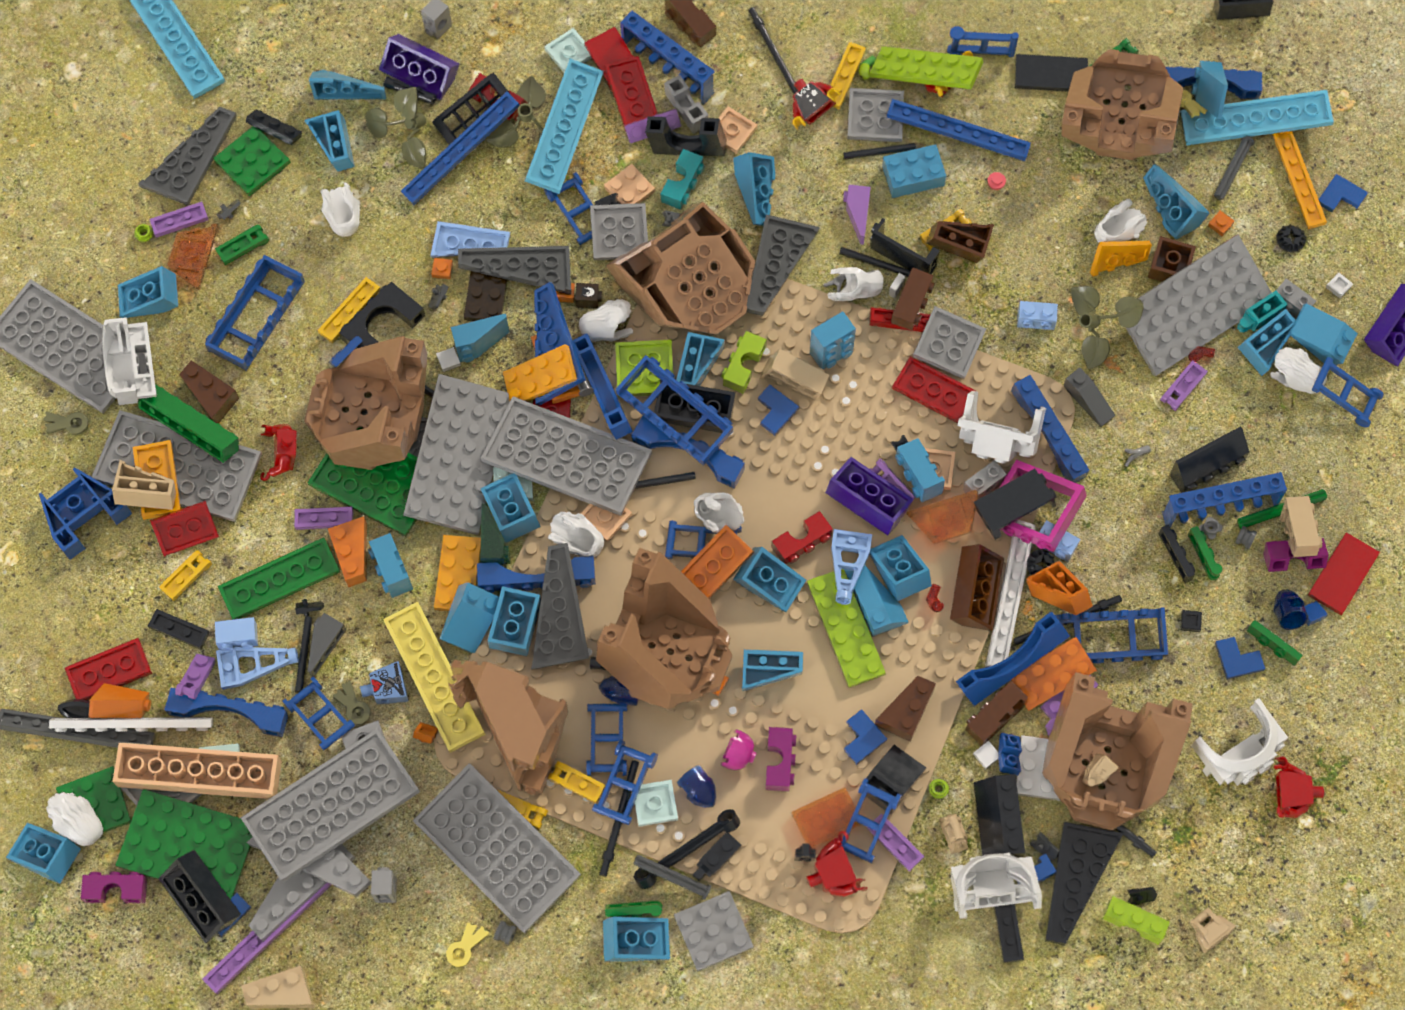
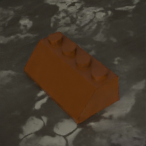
(977, 587)

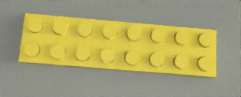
(432, 675)

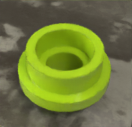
(141, 229)
(941, 783)

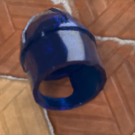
(1290, 610)
(616, 692)
(699, 787)

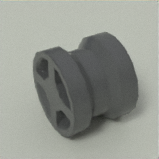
(1245, 537)
(505, 933)

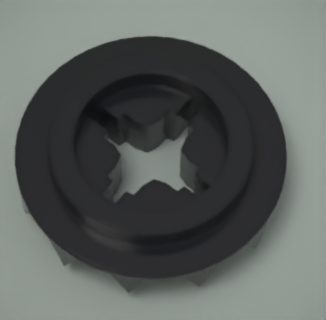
(1286, 243)
(1036, 557)

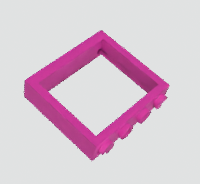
(1059, 484)

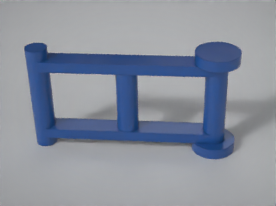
(957, 34)
(552, 196)
(1374, 394)
(673, 527)
(315, 686)
(593, 708)
(620, 751)
(893, 803)

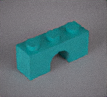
(677, 192)

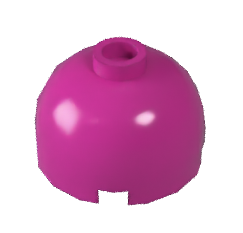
(739, 751)

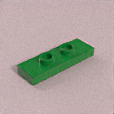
(1279, 647)

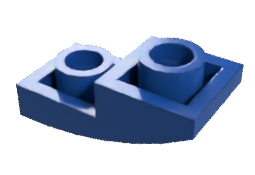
(1009, 754)

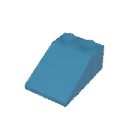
(1210, 87)
(148, 293)
(1323, 334)
(478, 336)
(510, 507)
(900, 568)
(770, 579)
(469, 617)
(44, 852)
(635, 939)

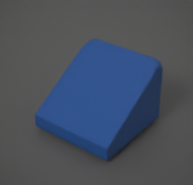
(1315, 613)

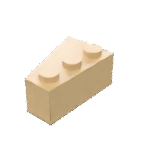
(142, 489)

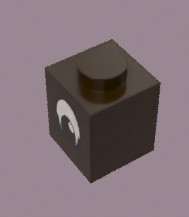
(588, 295)

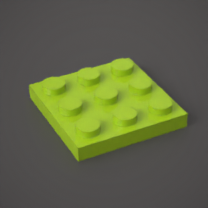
(631, 353)

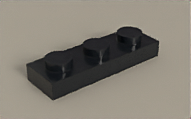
(273, 127)
(1177, 553)
(178, 629)
(1009, 933)

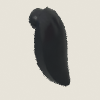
(74, 708)

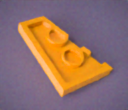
(1119, 253)

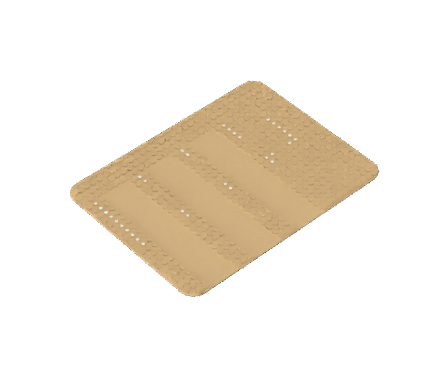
(777, 492)

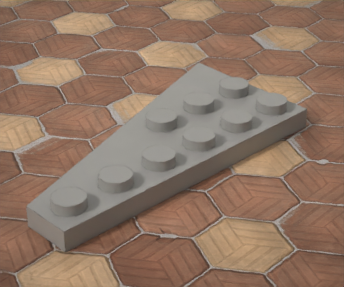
(336, 870)
(286, 899)

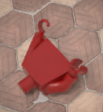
(283, 449)
(1294, 790)
(834, 870)

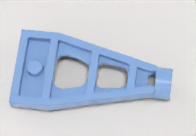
(849, 542)
(229, 664)

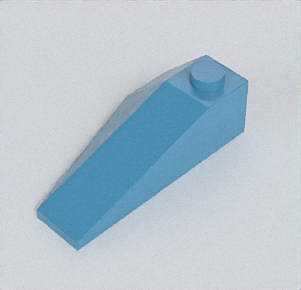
(338, 86)
(755, 177)
(1176, 205)
(876, 603)

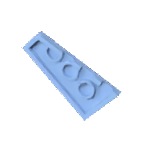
(451, 237)

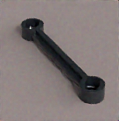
(722, 825)

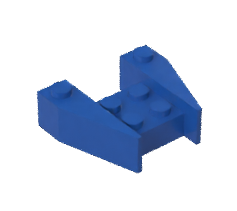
(77, 505)

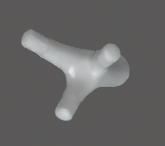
(837, 281)
(1136, 452)

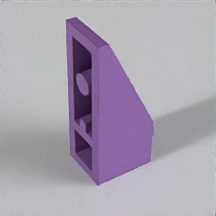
(857, 208)

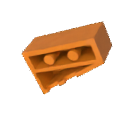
(351, 549)
(1060, 588)

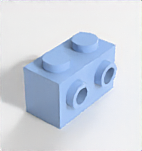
(1037, 315)
(1067, 544)
(236, 633)

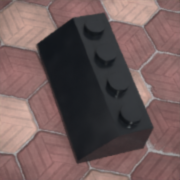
(677, 411)
(1210, 460)
(999, 816)
(199, 896)

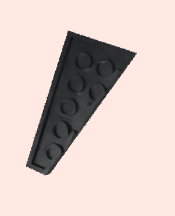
(1080, 864)

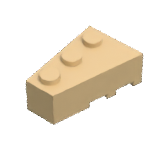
(796, 373)
(1301, 526)
(280, 990)

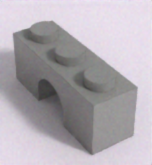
(680, 98)

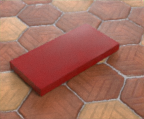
(630, 90)
(932, 389)
(1343, 573)
(114, 667)

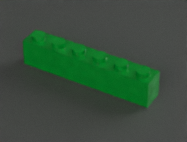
(190, 424)

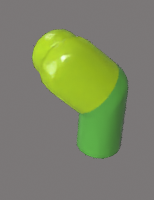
(864, 67)

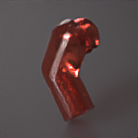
(1200, 352)
(932, 599)

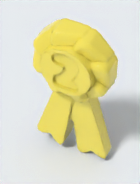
(1190, 105)
(459, 952)

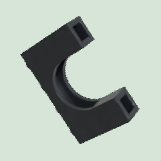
(664, 140)
(389, 300)

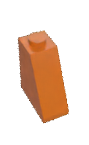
(118, 702)

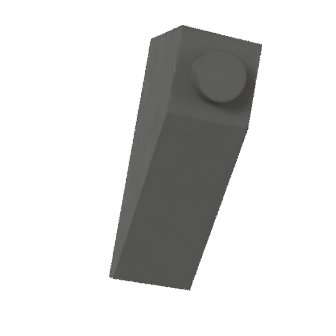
(1088, 396)
(325, 637)

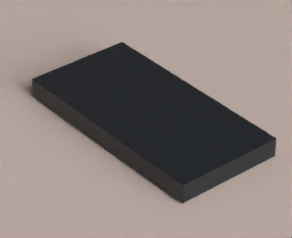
(1046, 72)

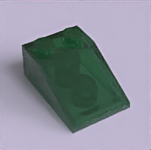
(492, 542)

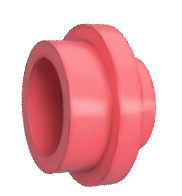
(996, 181)

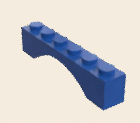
(1241, 83)
(602, 387)
(1065, 453)
(725, 468)
(494, 576)
(983, 682)
(268, 719)

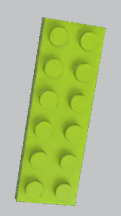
(926, 67)
(846, 632)

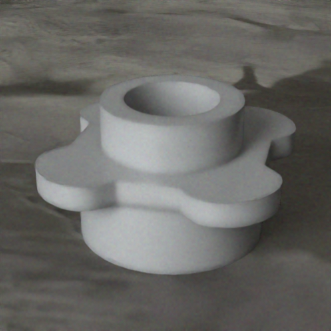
(1216, 527)

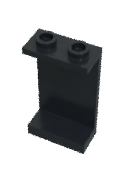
(900, 253)
(1014, 501)

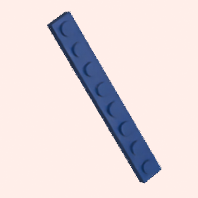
(958, 130)
(460, 148)

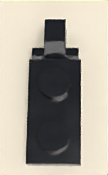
(805, 853)
(717, 856)

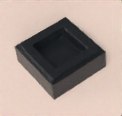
(1191, 621)

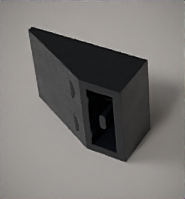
(894, 775)

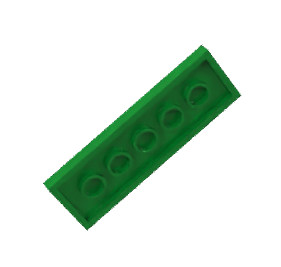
(278, 579)

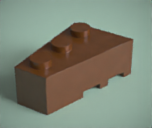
(691, 20)
(961, 239)
(913, 299)
(209, 391)
(907, 709)
(996, 713)

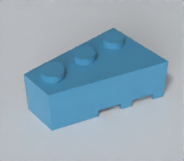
(333, 137)
(1267, 341)
(767, 667)

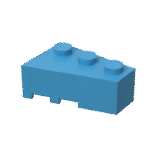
(698, 357)
(919, 470)
(389, 565)

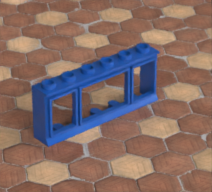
(669, 50)
(242, 297)
(681, 389)
(1222, 494)
(1118, 656)

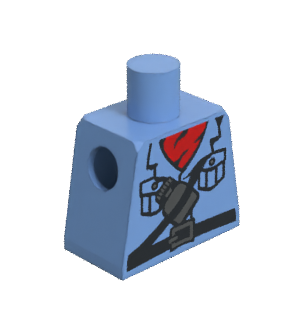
(386, 685)

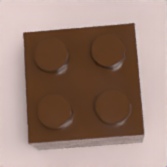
(1170, 258)

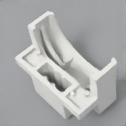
(127, 360)
(996, 439)
(1249, 756)
(993, 882)

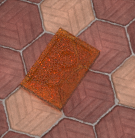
(825, 817)

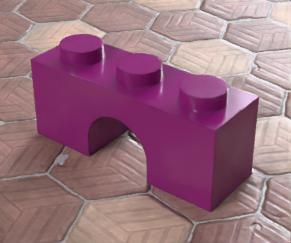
(1278, 554)
(780, 776)
(96, 887)

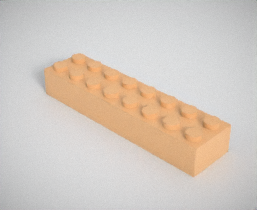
(197, 770)

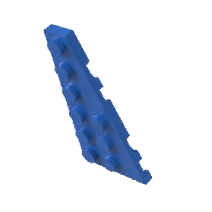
(553, 333)

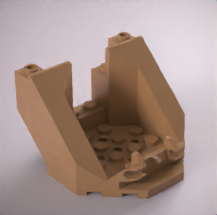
(1096, 124)
(658, 268)
(396, 379)
(655, 608)
(519, 718)
(1140, 744)

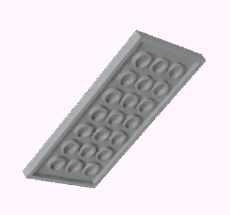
(1197, 304)
(57, 343)
(566, 455)
(449, 460)
(197, 472)
(330, 805)
(497, 848)

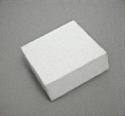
(897, 285)
(1339, 285)
(448, 359)
(986, 755)

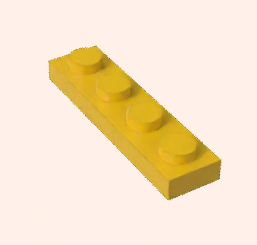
(846, 71)
(351, 305)

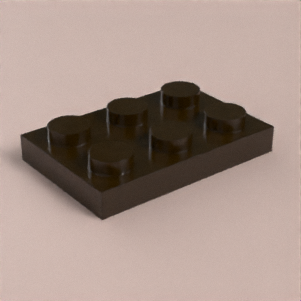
(484, 296)

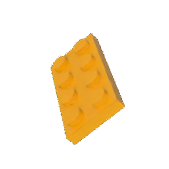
(540, 374)
(159, 459)
(456, 567)

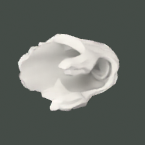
(341, 210)
(1120, 224)
(858, 284)
(603, 322)
(1297, 368)
(718, 510)
(578, 532)
(74, 818)

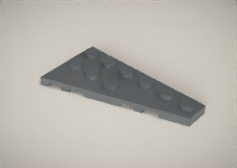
(188, 163)
(778, 253)
(521, 264)
(560, 623)

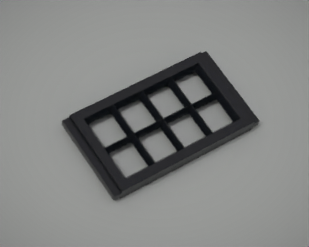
(439, 122)

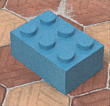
(914, 171)
(832, 341)
(514, 621)

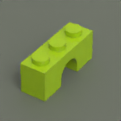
(749, 348)
(1147, 924)

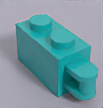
(1262, 312)

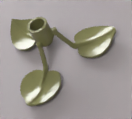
(406, 103)
(505, 133)
(1085, 300)

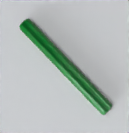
(1276, 510)

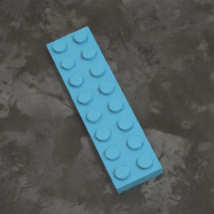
(179, 45)
(1259, 118)
(564, 126)

